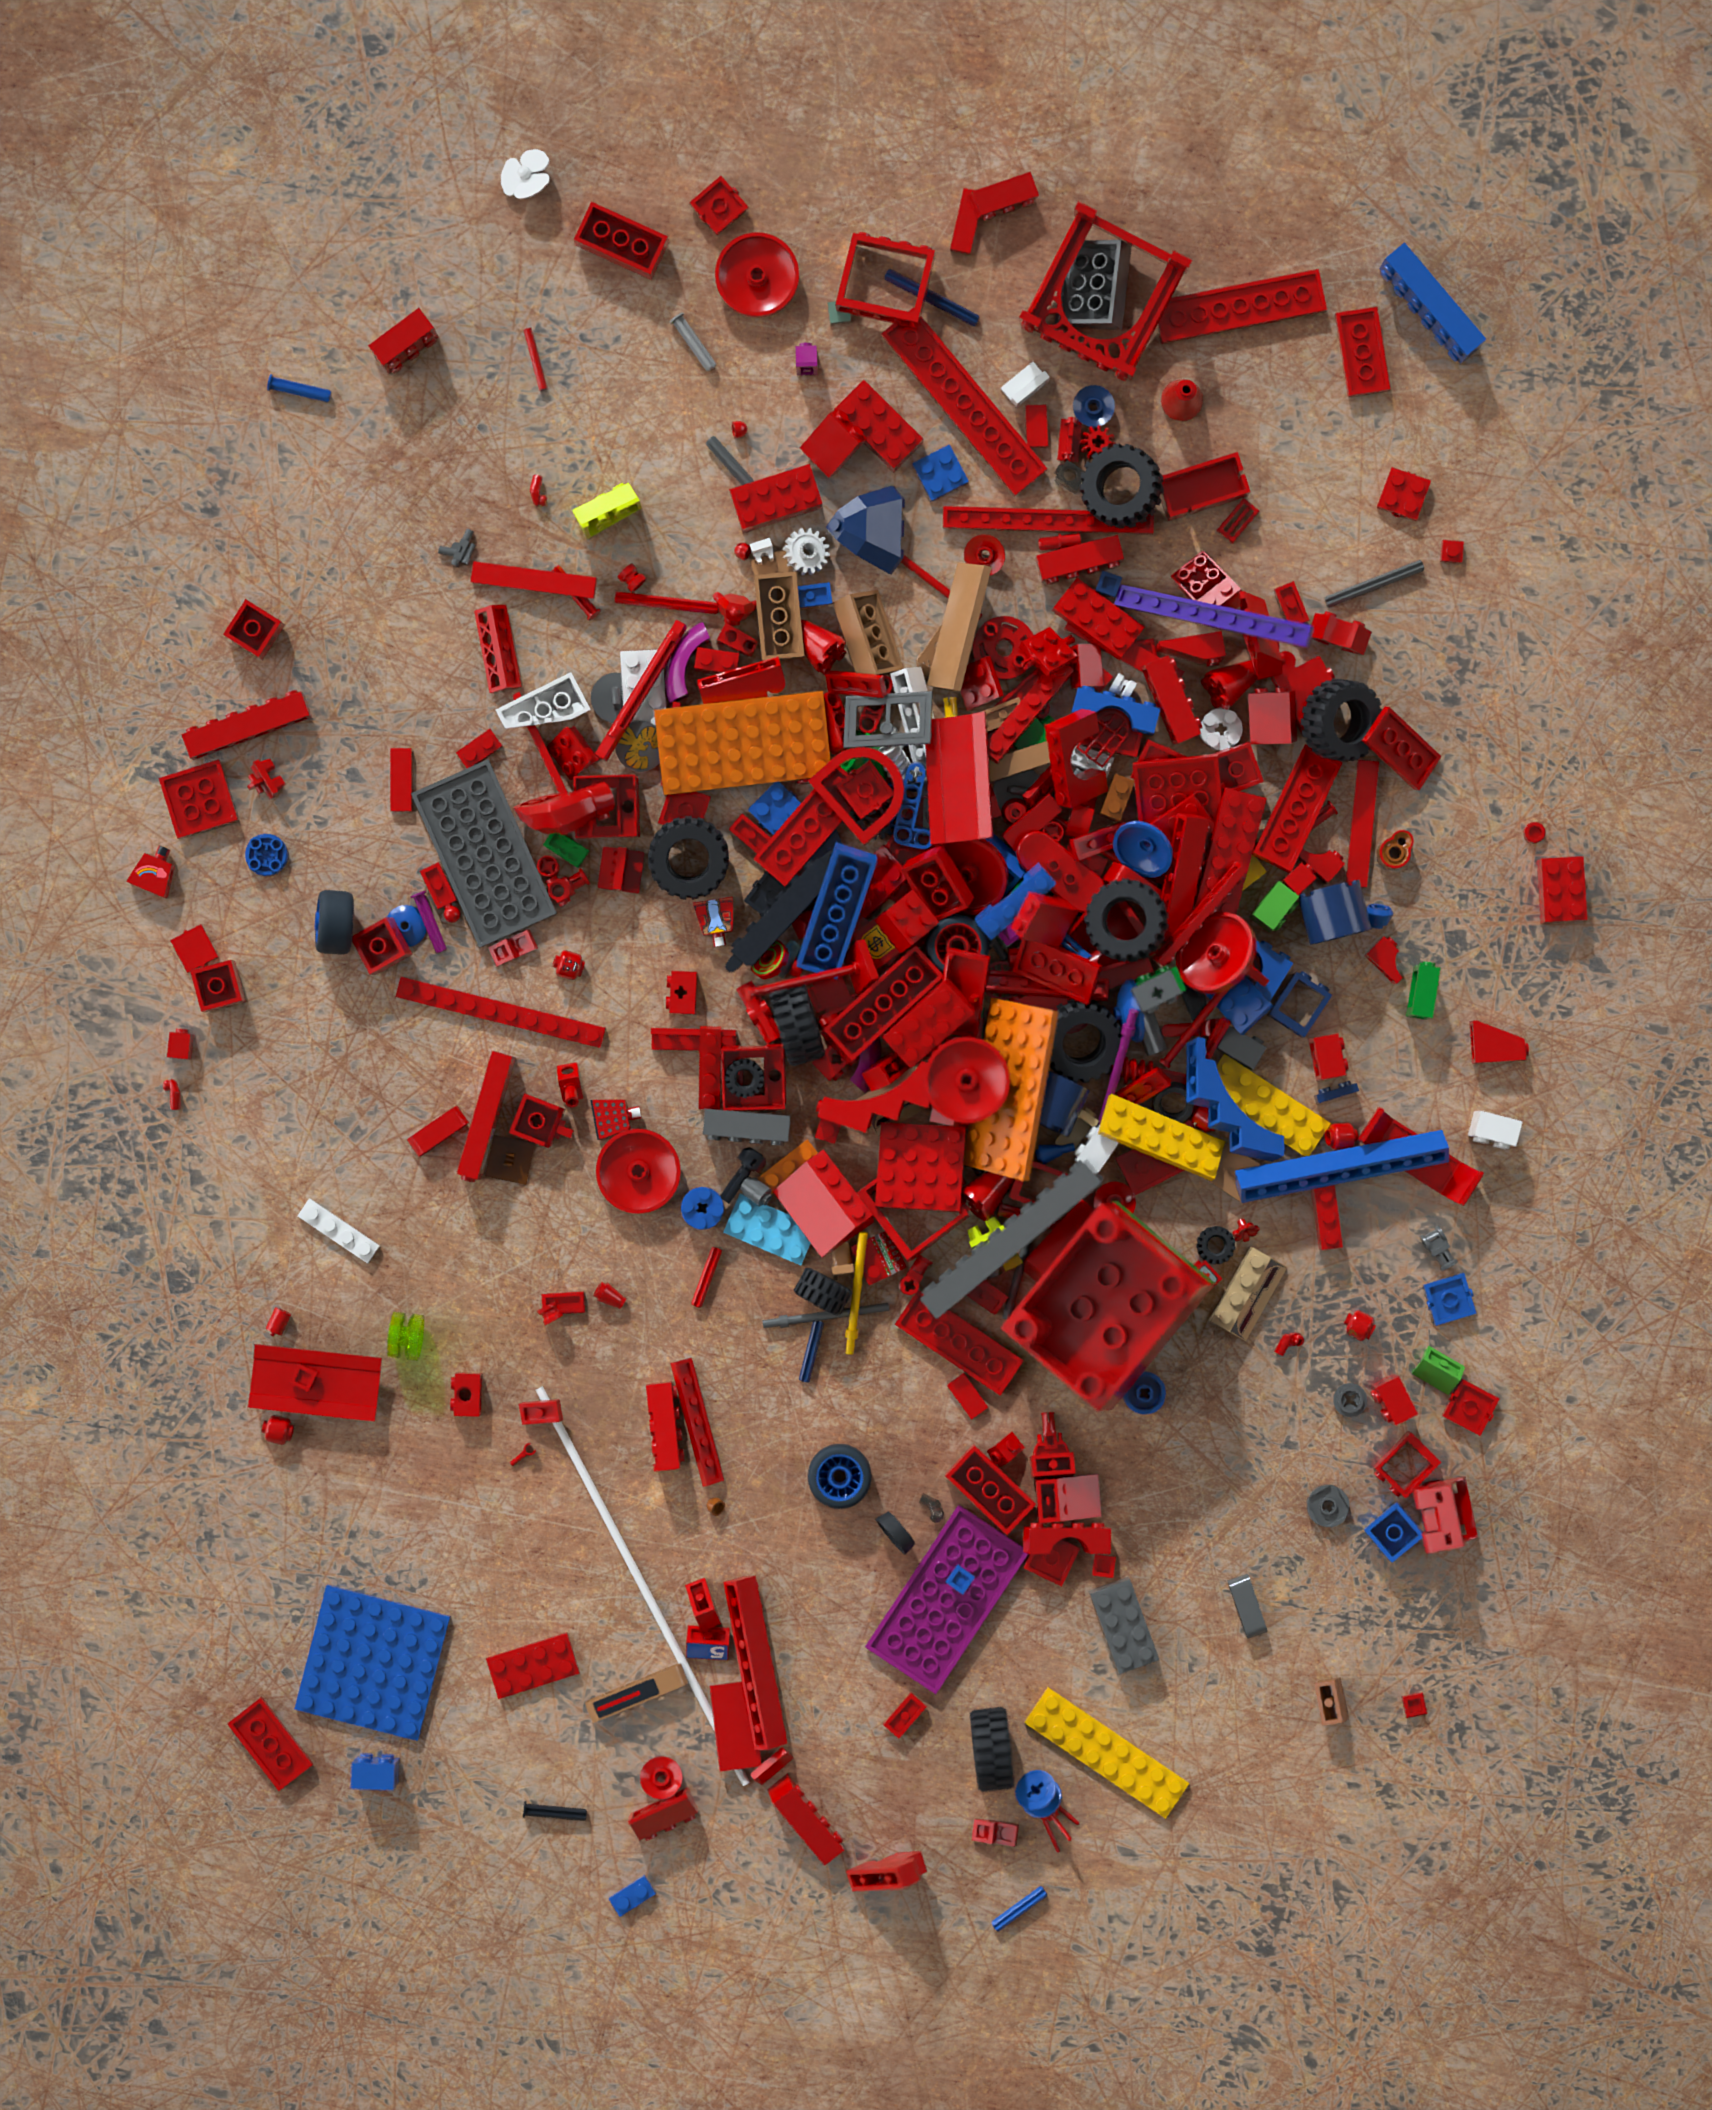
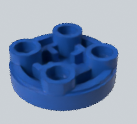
(266, 854)

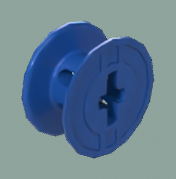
(1028, 1794)

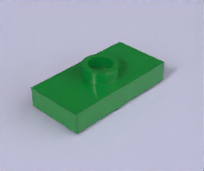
(566, 849)

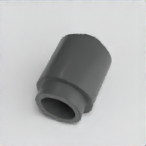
(756, 1191)

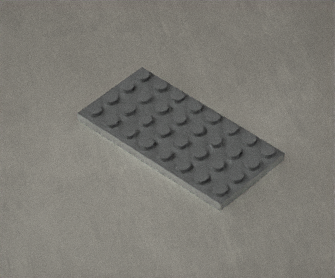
(484, 853)

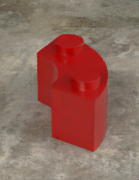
(1350, 636)

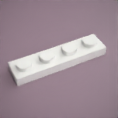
(338, 1230)

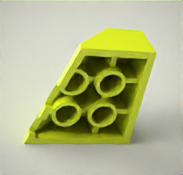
(607, 509)

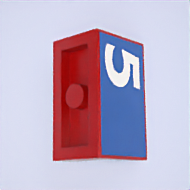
(707, 1644)

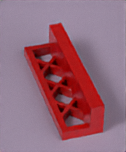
(501, 647)
(685, 1039)

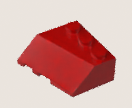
(1263, 652)

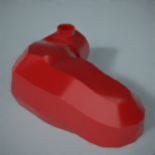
(566, 811)

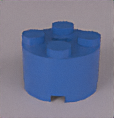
(705, 1196)
(1155, 1397)

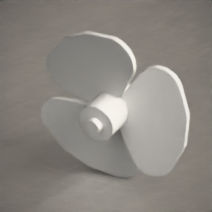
(523, 179)

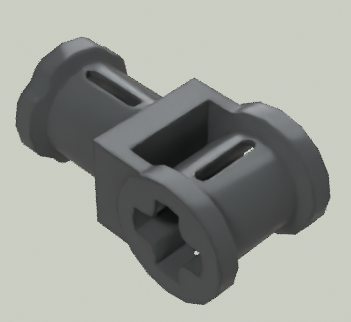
(1438, 1248)

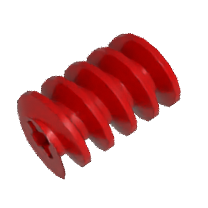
(1132, 1070)

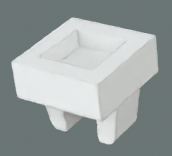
(762, 548)

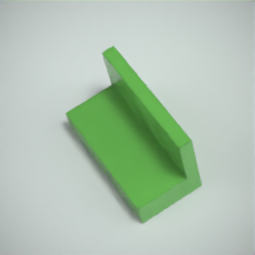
(1439, 1370)

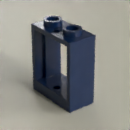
(1286, 1021)

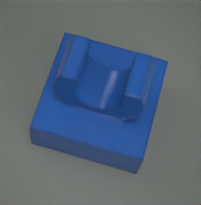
(960, 1579)

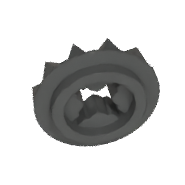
(1360, 1400)

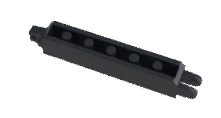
(780, 916)

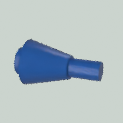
(1050, 1152)

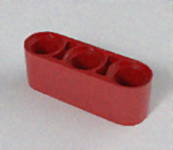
(874, 716)
(835, 721)
(437, 1131)

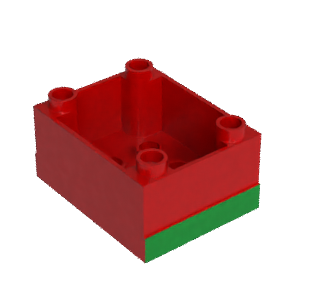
(1107, 1305)

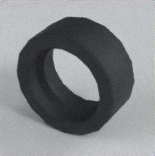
(1176, 1087)

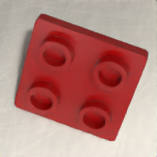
(572, 752)
(621, 869)

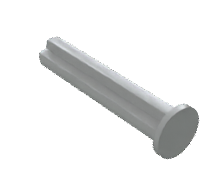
(693, 341)

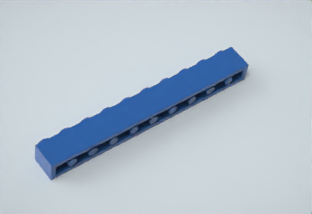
(1342, 1166)

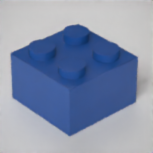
(1394, 1532)
(375, 1772)

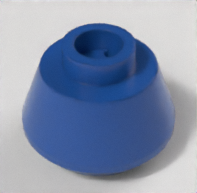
(1379, 915)

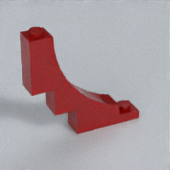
(860, 1113)

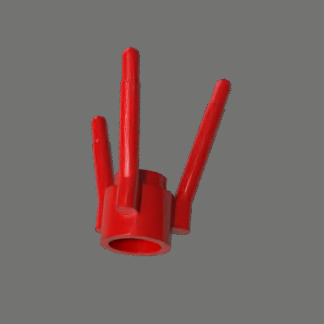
(1054, 1817)

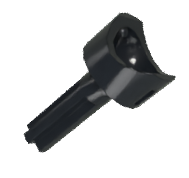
(751, 1161)

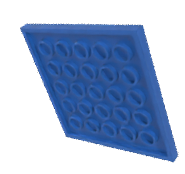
(372, 1662)

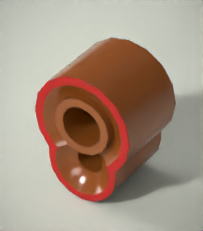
(1395, 851)

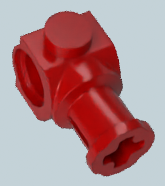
(568, 885)

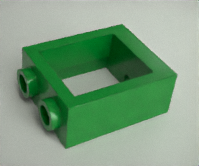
(1423, 991)

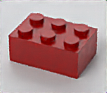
(404, 341)
(938, 882)
(1562, 889)

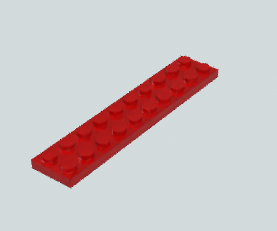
(966, 404)

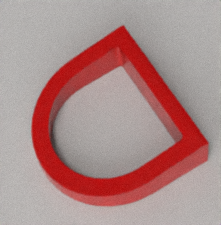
(835, 763)

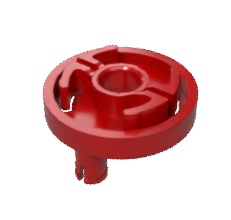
(991, 634)

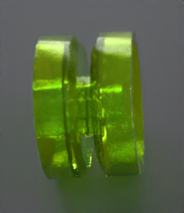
(403, 1335)

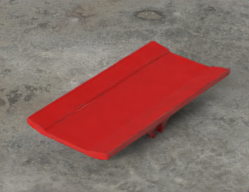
(959, 780)
(342, 1389)

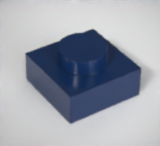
(1108, 584)

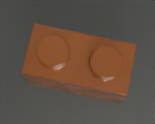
(1116, 798)
(1331, 1701)

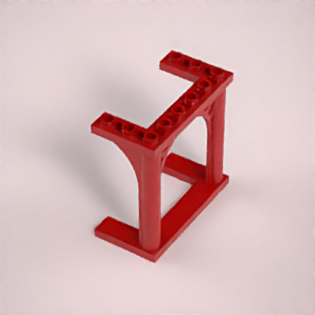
(1035, 317)

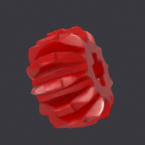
(1091, 438)

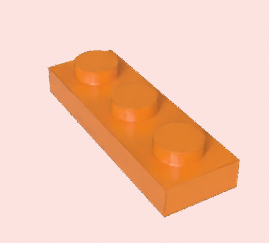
(788, 1165)

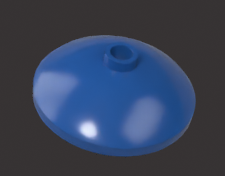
(1143, 849)
(1124, 1003)

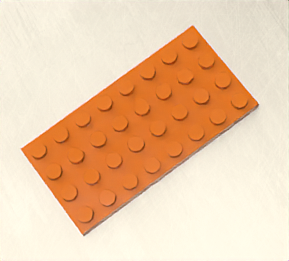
(742, 742)
(1008, 1137)

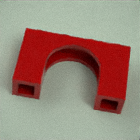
(1061, 740)

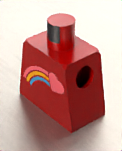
(154, 873)

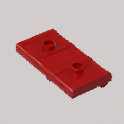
(969, 975)

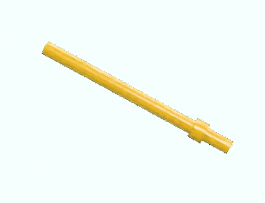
(852, 1331)

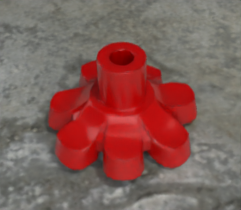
(1245, 1230)

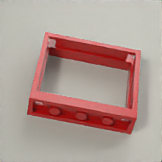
(876, 311)
(865, 1194)

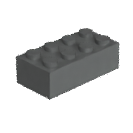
(746, 1125)
(1124, 1625)

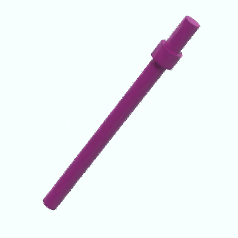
(1127, 1031)

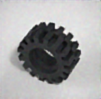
(735, 1068)
(1225, 1254)

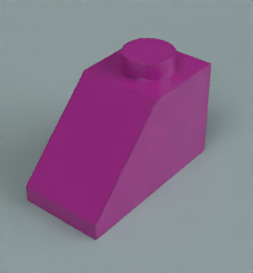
(806, 359)

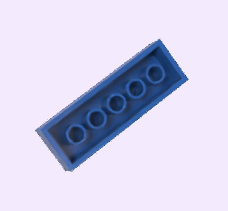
(1431, 303)
(836, 909)

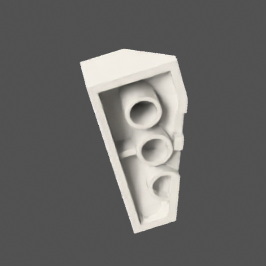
(550, 703)

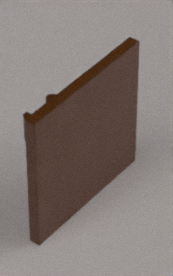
(510, 1159)

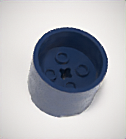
(1334, 912)
(1061, 1104)

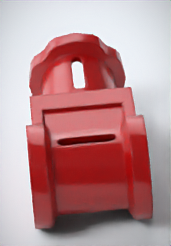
(915, 1274)

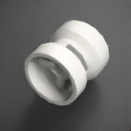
(1118, 684)

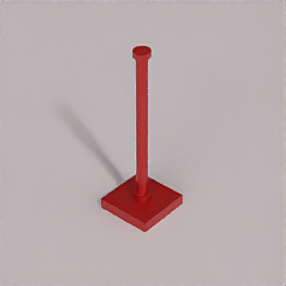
(858, 966)
(1253, 973)

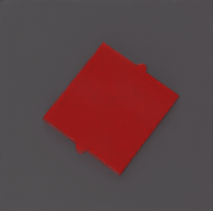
(194, 948)

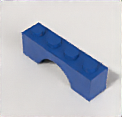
(1141, 716)

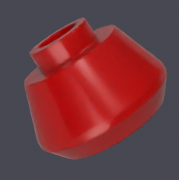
(1010, 808)

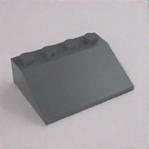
(1097, 285)

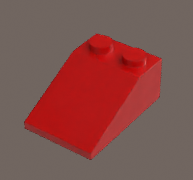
(1199, 649)

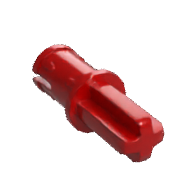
(1059, 541)

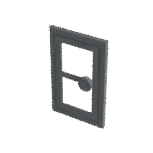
(888, 739)

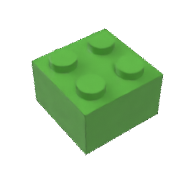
(1274, 906)

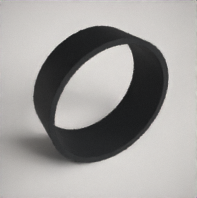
(895, 1532)

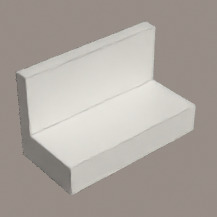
(1025, 384)

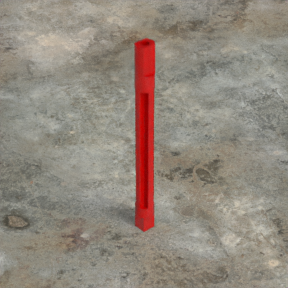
(641, 691)

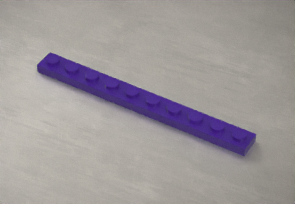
(1214, 616)

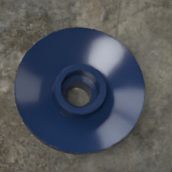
(1093, 395)

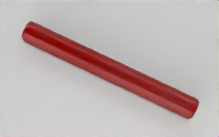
(666, 602)

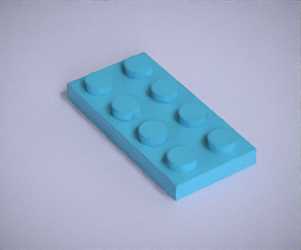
(767, 1230)

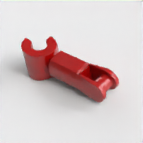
(1176, 1030)

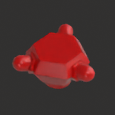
(734, 607)

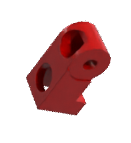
(737, 640)

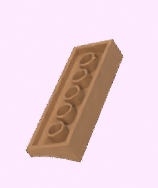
(959, 626)

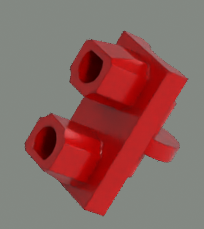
(262, 778)

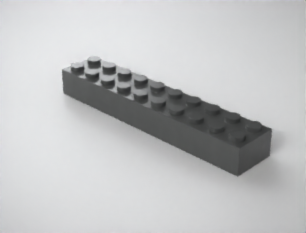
(1008, 1241)

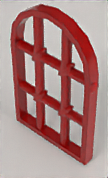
(1104, 746)

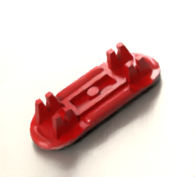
(1072, 877)

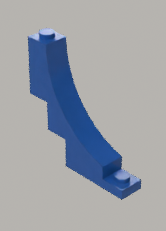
(1208, 1091)

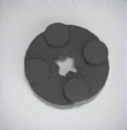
(1316, 1500)

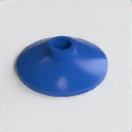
(416, 929)

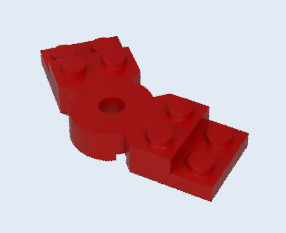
(1236, 765)

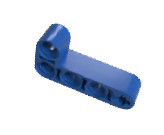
(913, 804)

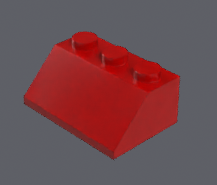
(663, 1815)

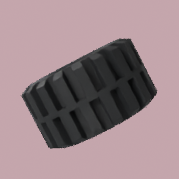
(822, 1291)

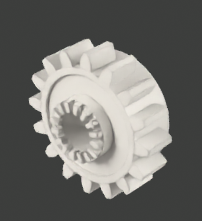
(813, 544)

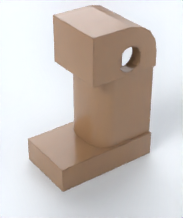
(842, 1261)

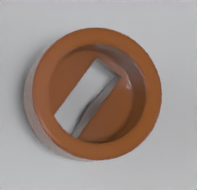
(715, 1506)

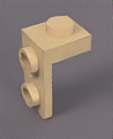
(1083, 1124)

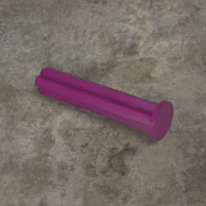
(429, 921)

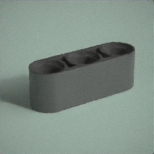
(1247, 1606)

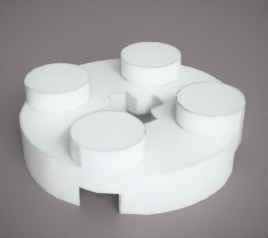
(1229, 720)

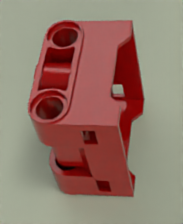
(628, 823)
(774, 1089)
(1446, 1515)

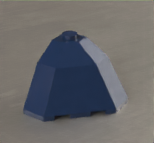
(872, 527)

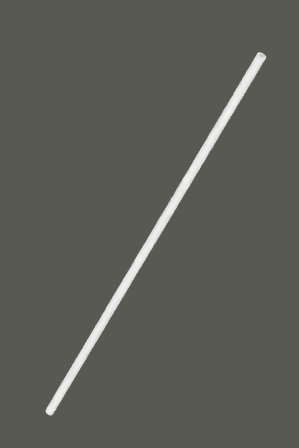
(635, 1573)

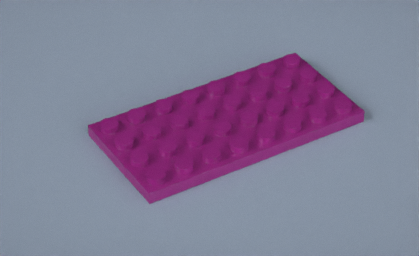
(932, 1620)

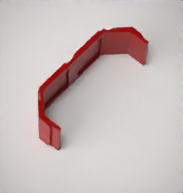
(1449, 1179)

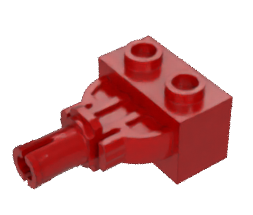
(1051, 1456)

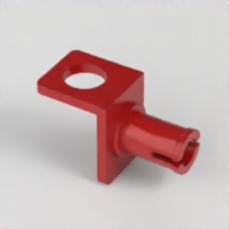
(570, 1084)

